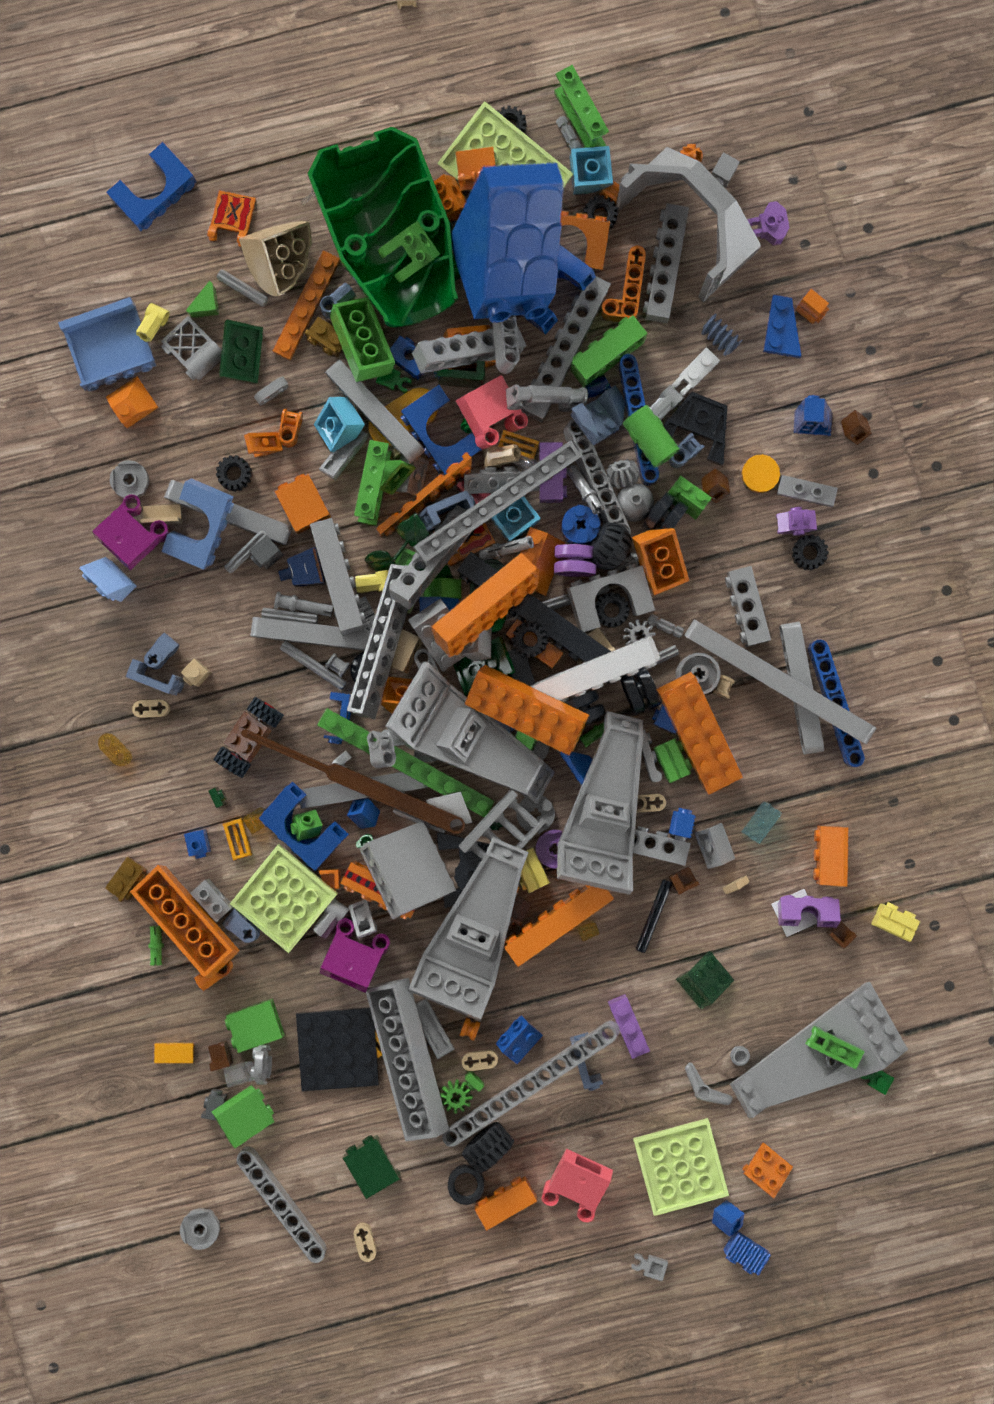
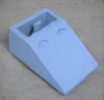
(109, 579)

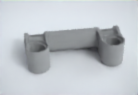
(565, 397)
(382, 751)

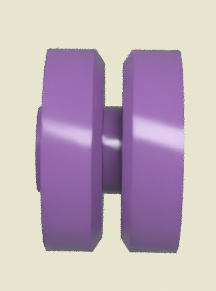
(575, 560)

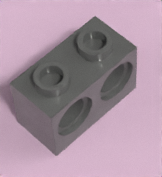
(265, 553)

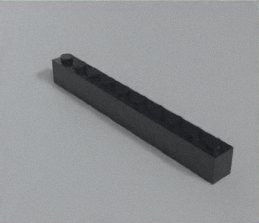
(560, 630)

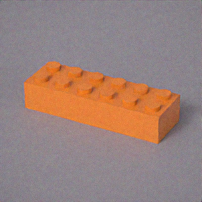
(485, 605)
(526, 709)
(699, 733)
(184, 921)
(556, 923)

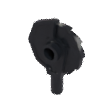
(467, 867)

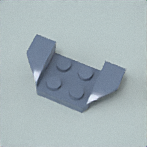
(602, 416)

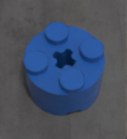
(584, 515)

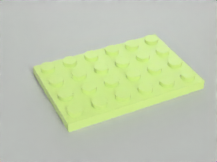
(510, 144)

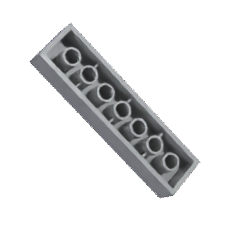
(407, 1060)

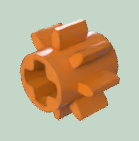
(693, 152)

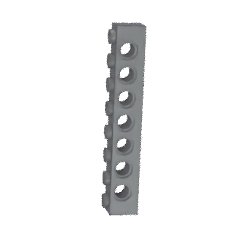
(599, 289)
(378, 652)

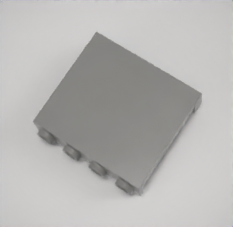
(407, 869)

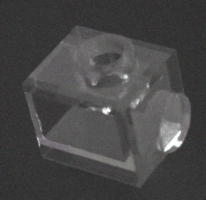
(238, 1074)

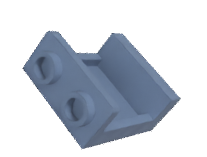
(430, 514)
(137, 670)
(589, 1082)

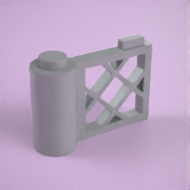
(200, 361)

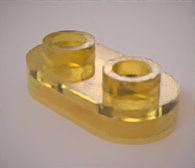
(115, 748)

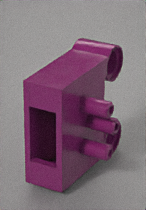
(126, 536)
(352, 961)

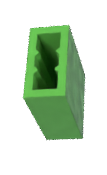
(254, 1025)
(243, 1116)

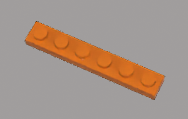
(306, 305)

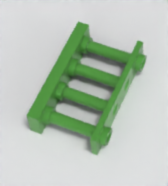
(580, 108)
(370, 495)

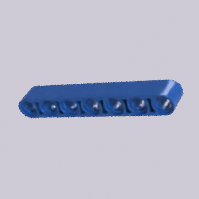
(636, 392)
(837, 692)

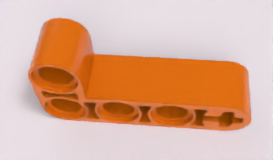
(630, 284)

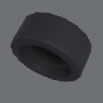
(465, 1200)

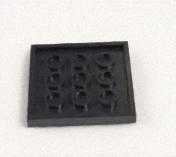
(337, 1049)

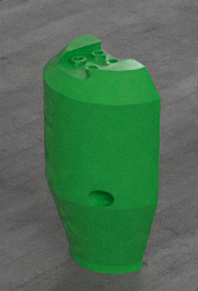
(368, 200)

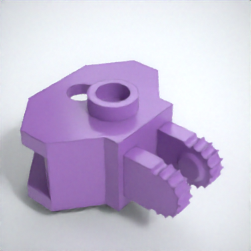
(771, 224)
(796, 521)

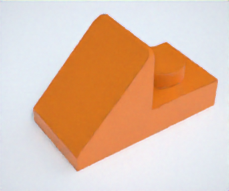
(263, 443)

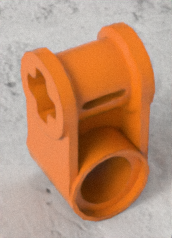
(290, 424)

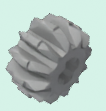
(623, 473)
(643, 629)

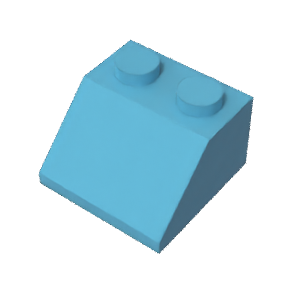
(590, 169)
(338, 423)
(516, 519)

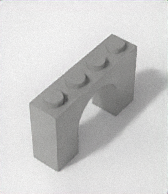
(630, 580)

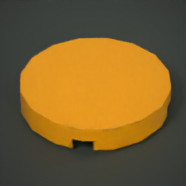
(760, 473)

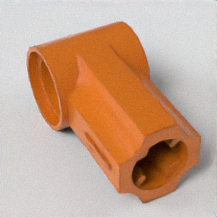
(205, 983)

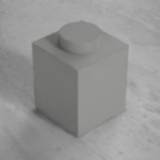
(725, 169)

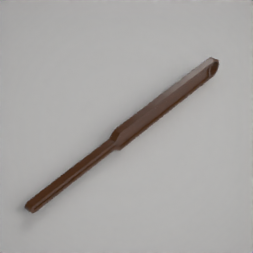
(367, 786)

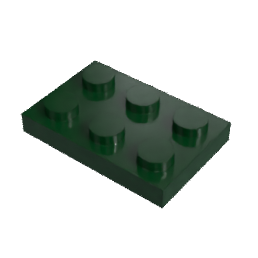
(241, 352)
(500, 661)

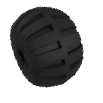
(610, 546)

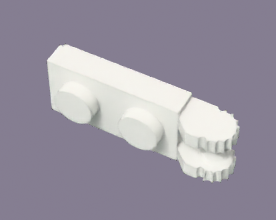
(696, 370)

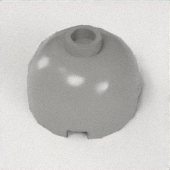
(635, 502)

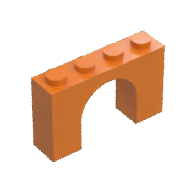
(596, 234)

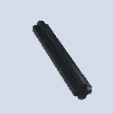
(653, 916)

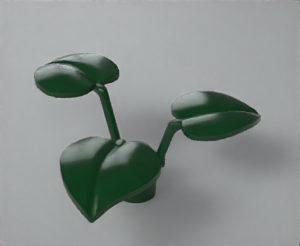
(413, 532)

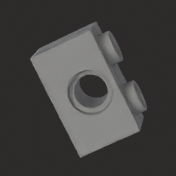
(212, 900)

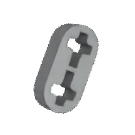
(271, 391)

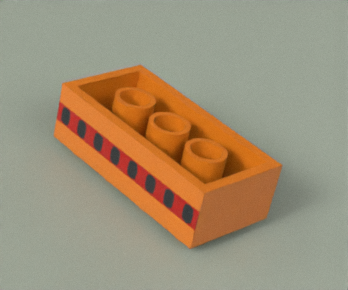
(360, 880)

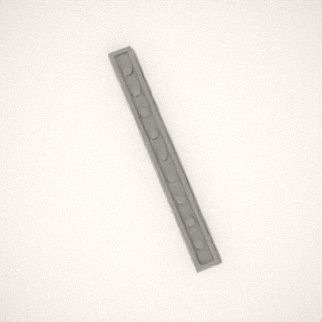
(497, 502)

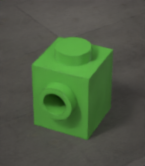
(306, 825)

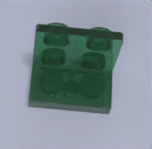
(705, 980)

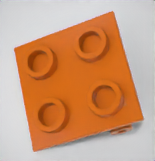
(471, 163)
(767, 1170)

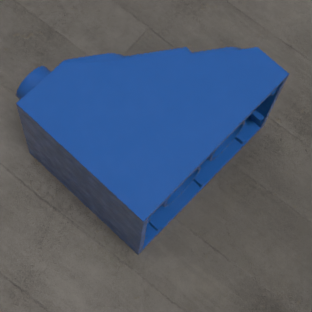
(510, 241)

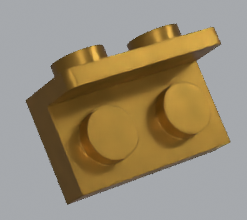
(325, 336)
(125, 879)

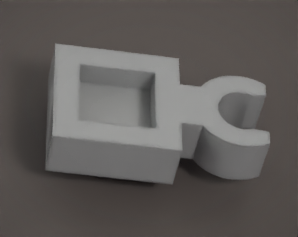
(653, 1267)

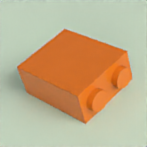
(302, 503)

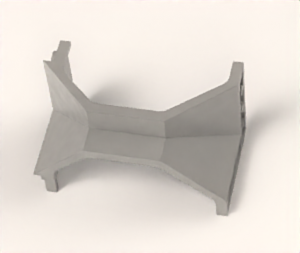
(734, 234)

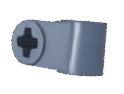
(688, 449)
(162, 649)
(239, 924)

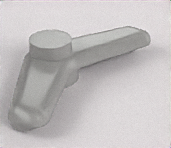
(702, 1091)

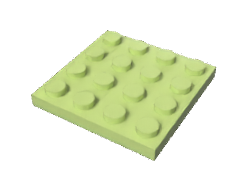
(283, 898)
(681, 1167)

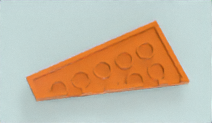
(430, 492)

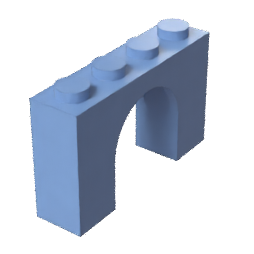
(216, 507)

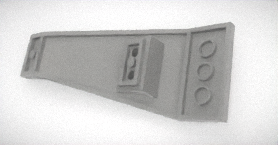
(440, 725)
(595, 843)
(458, 967)
(801, 1070)

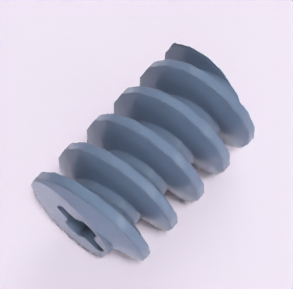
(720, 335)

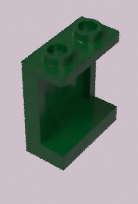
(462, 378)
(370, 1166)

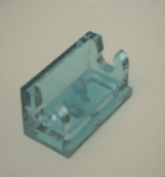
(761, 822)

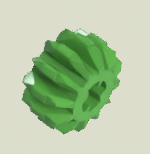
(464, 1096)

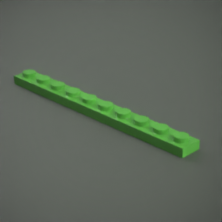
(407, 763)

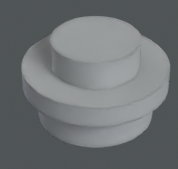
(740, 1055)

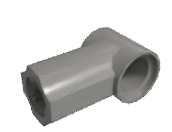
(667, 401)
(332, 915)

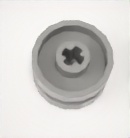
(705, 665)

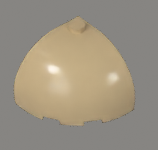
(278, 255)

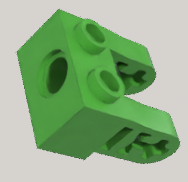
(416, 245)

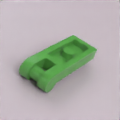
(835, 1047)

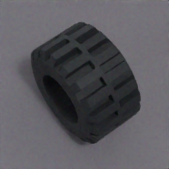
(488, 1147)

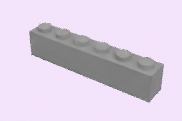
(337, 577)

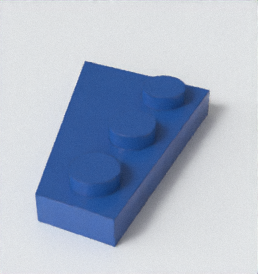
(781, 329)

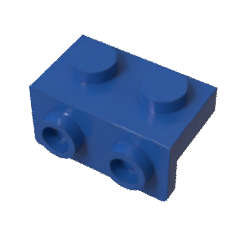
(518, 1039)

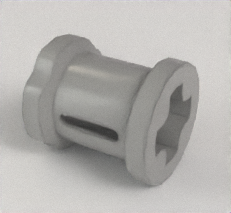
(337, 665)

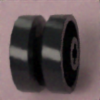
(663, 515)
(642, 689)
(583, 704)

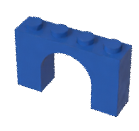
(144, 211)
(572, 270)
(417, 415)
(279, 817)

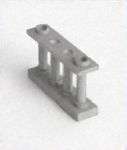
(483, 828)

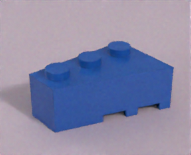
(813, 417)

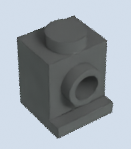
(212, 1102)

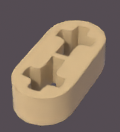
(151, 713)
(481, 1064)
(360, 1243)

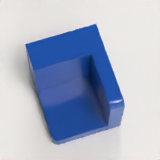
(363, 813)
(728, 1218)

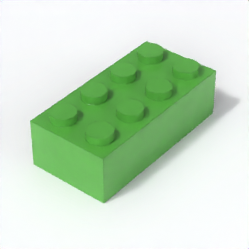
(362, 339)
(608, 351)

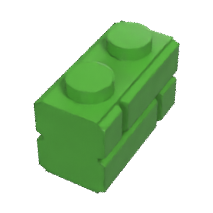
(690, 496)
(672, 761)

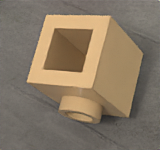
(195, 673)

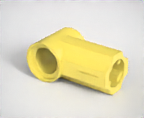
(154, 318)
(371, 582)

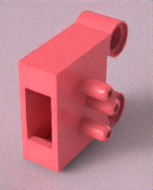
(486, 407)
(579, 1181)

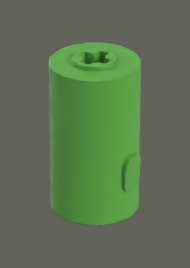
(651, 436)

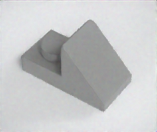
(362, 919)

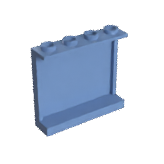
(107, 344)

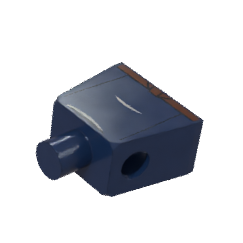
(304, 569)

